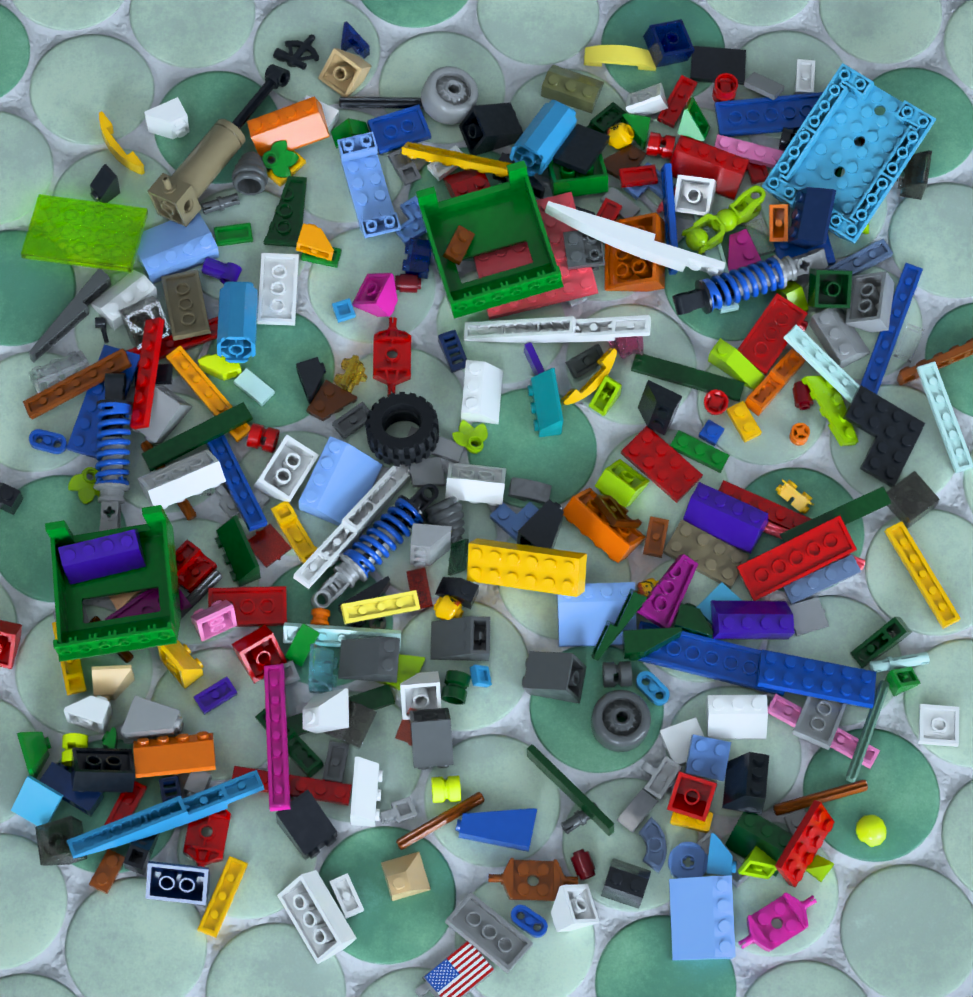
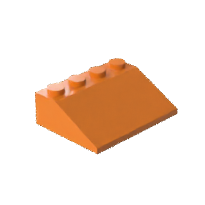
(631, 272)

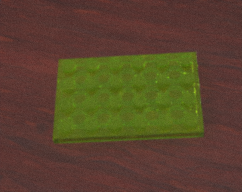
(84, 233)

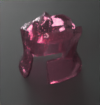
(628, 345)

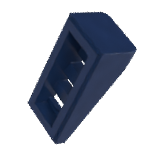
(447, 336)
(169, 781)

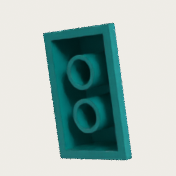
(546, 404)

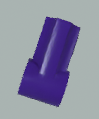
(224, 272)

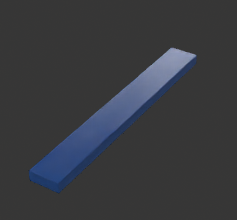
(887, 339)

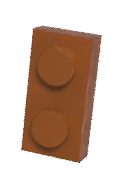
(458, 245)
(655, 537)
(107, 871)

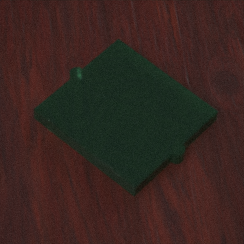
(458, 557)

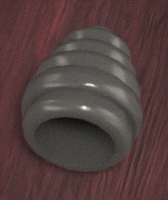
(250, 174)
(447, 513)

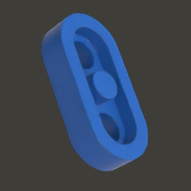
(48, 442)
(529, 921)

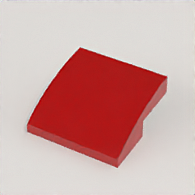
(192, 566)

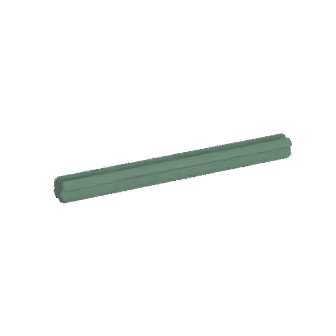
(867, 732)

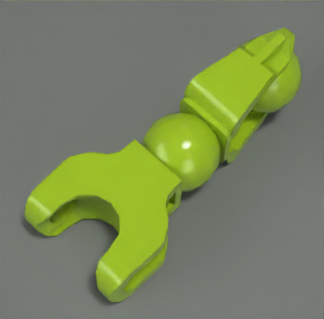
(724, 221)

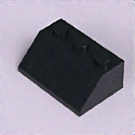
(102, 770)
(746, 783)

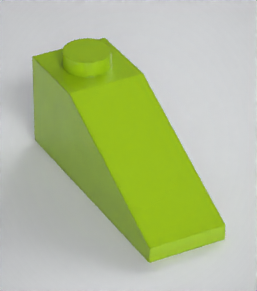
(735, 364)

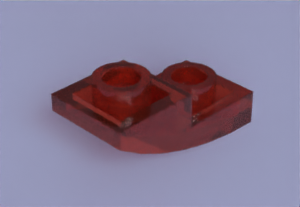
(418, 581)

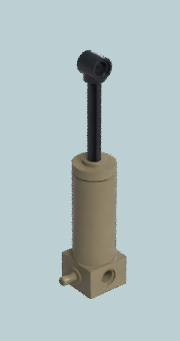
(178, 195)

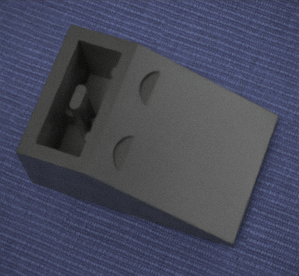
(461, 639)

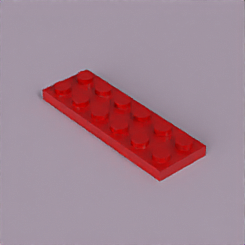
(796, 558)

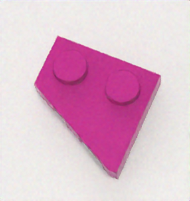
(741, 250)

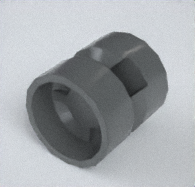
(623, 671)

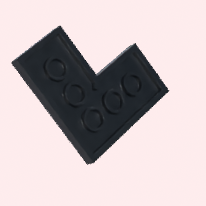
(893, 432)

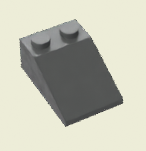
(369, 659)

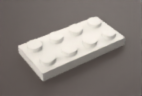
(278, 289)

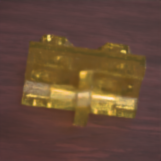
(353, 373)

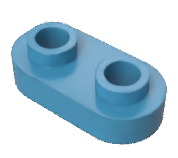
(654, 687)

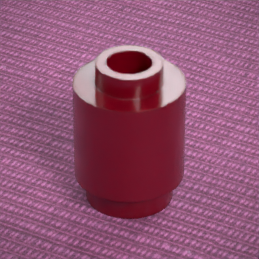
(407, 283)
(802, 396)
(583, 864)

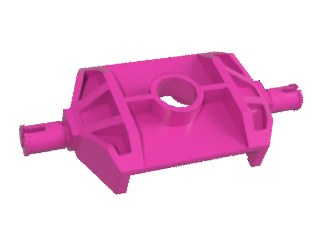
(786, 909)

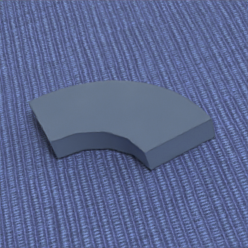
(655, 844)

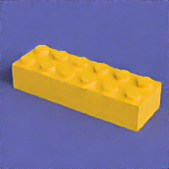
(526, 567)

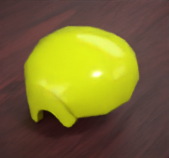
(871, 830)

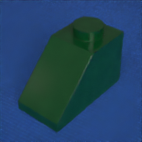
(693, 620)

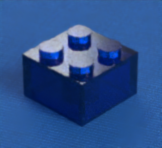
(668, 43)

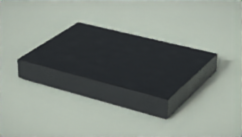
(711, 62)
(581, 149)

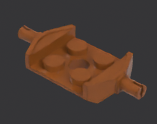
(547, 872)

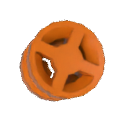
(797, 430)
(320, 616)

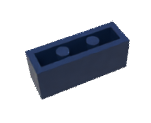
(60, 780)

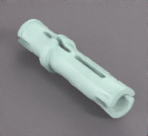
(899, 662)

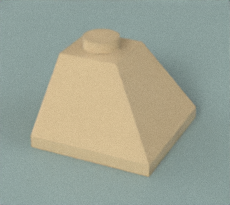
(344, 72)
(111, 680)
(405, 876)

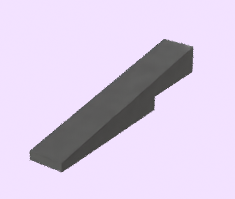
(72, 314)

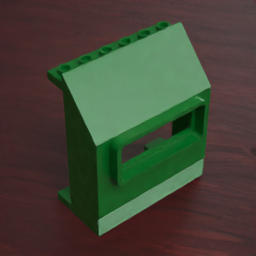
(499, 219)
(122, 634)

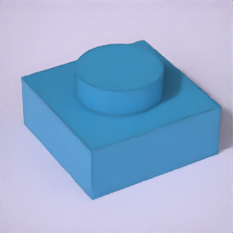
(343, 310)
(480, 676)

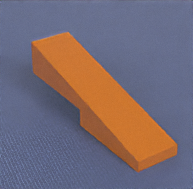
(774, 382)

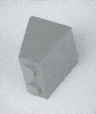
(166, 414)
(150, 721)

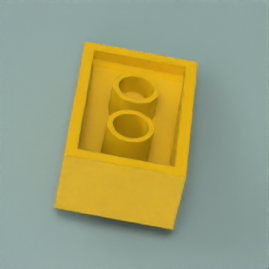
(181, 663)

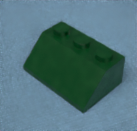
(237, 552)
(757, 831)

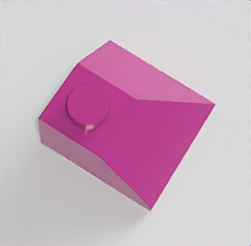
(377, 295)

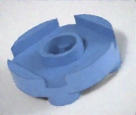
(696, 855)

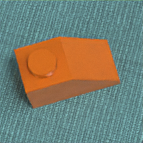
(779, 222)

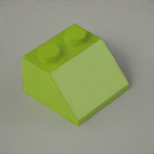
(621, 483)

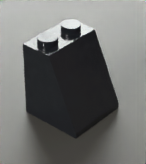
(490, 127)
(542, 527)
(306, 825)
(626, 883)

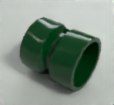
(455, 687)

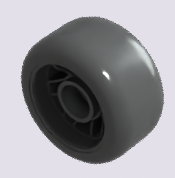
(620, 735)

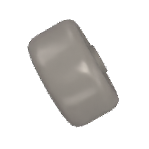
(449, 95)

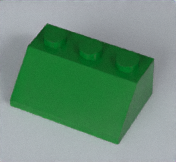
(566, 180)

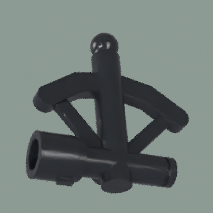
(295, 59)

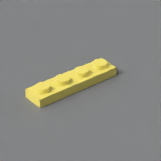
(380, 607)

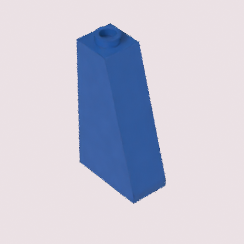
(499, 828)

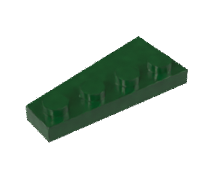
(289, 214)

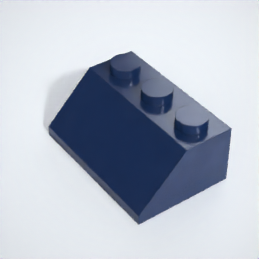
(811, 217)
(177, 883)

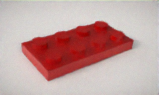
(766, 338)
(661, 464)
(254, 604)
(804, 843)

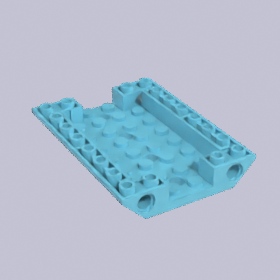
(828, 143)

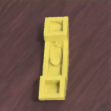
(619, 55)

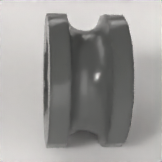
(382, 624)

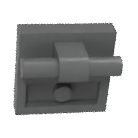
(583, 251)

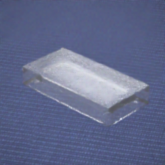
(760, 237)
(909, 342)

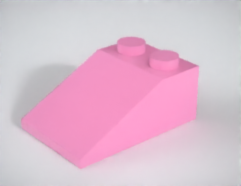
(214, 619)

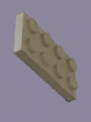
(185, 305)
(714, 557)

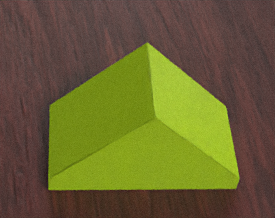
(795, 294)
(606, 395)
(758, 864)

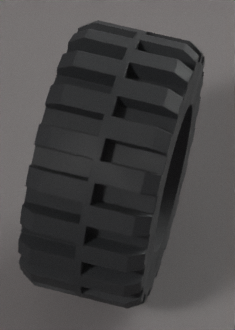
(402, 408)

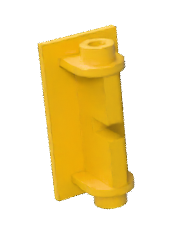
(789, 490)

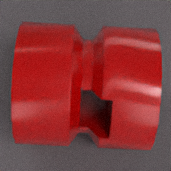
(725, 87)
(654, 145)
(716, 402)
(256, 435)

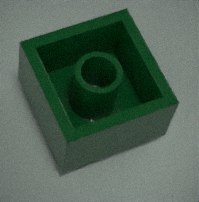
(829, 288)

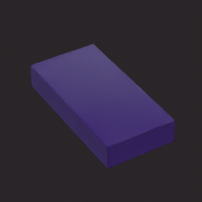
(533, 359)

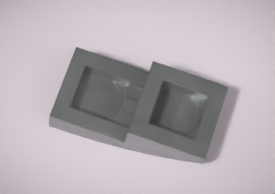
(404, 167)
(529, 490)
(637, 810)

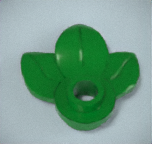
(283, 159)

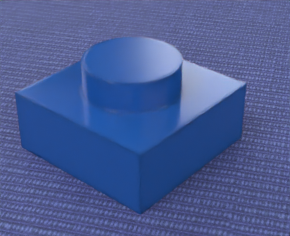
(711, 432)

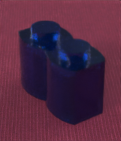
(418, 257)

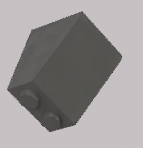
(554, 676)
(431, 738)

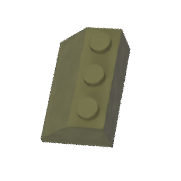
(571, 88)

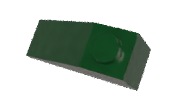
(645, 641)
(881, 641)

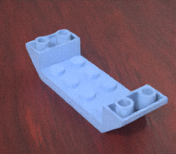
(367, 185)

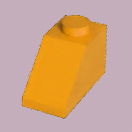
(314, 242)

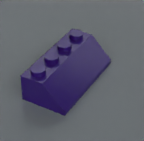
(726, 517)
(102, 556)
(751, 620)

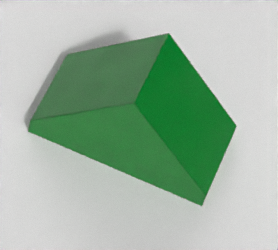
(640, 126)
(348, 128)
(901, 680)

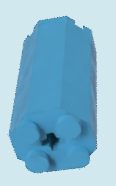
(544, 136)
(237, 321)

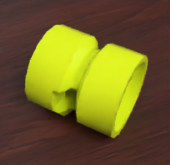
(70, 741)
(446, 789)

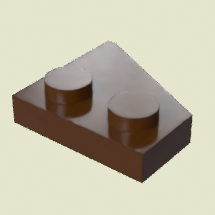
(624, 158)
(329, 400)
(615, 512)

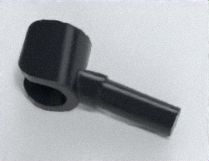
(101, 323)

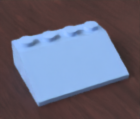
(175, 248)
(338, 481)
(585, 616)
(702, 918)

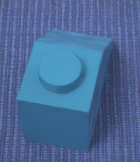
(720, 859)

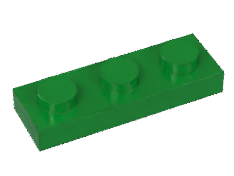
(699, 451)

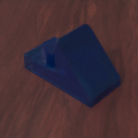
(352, 39)

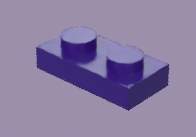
(215, 695)

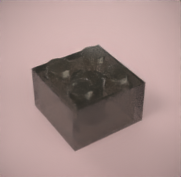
(136, 315)
(911, 499)

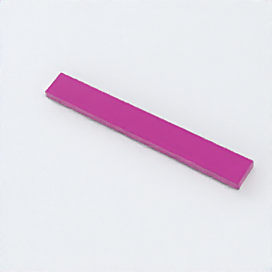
(277, 737)

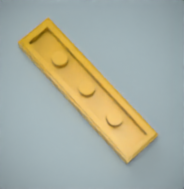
(222, 897)

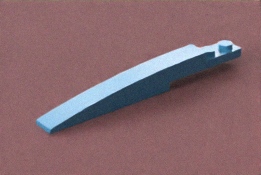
(165, 816)

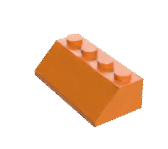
(296, 124)
(615, 541)
(174, 754)

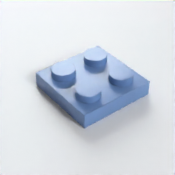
(707, 757)

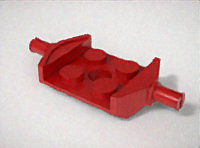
(392, 370)
(207, 849)

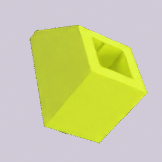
(219, 367)

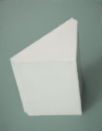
(647, 101)

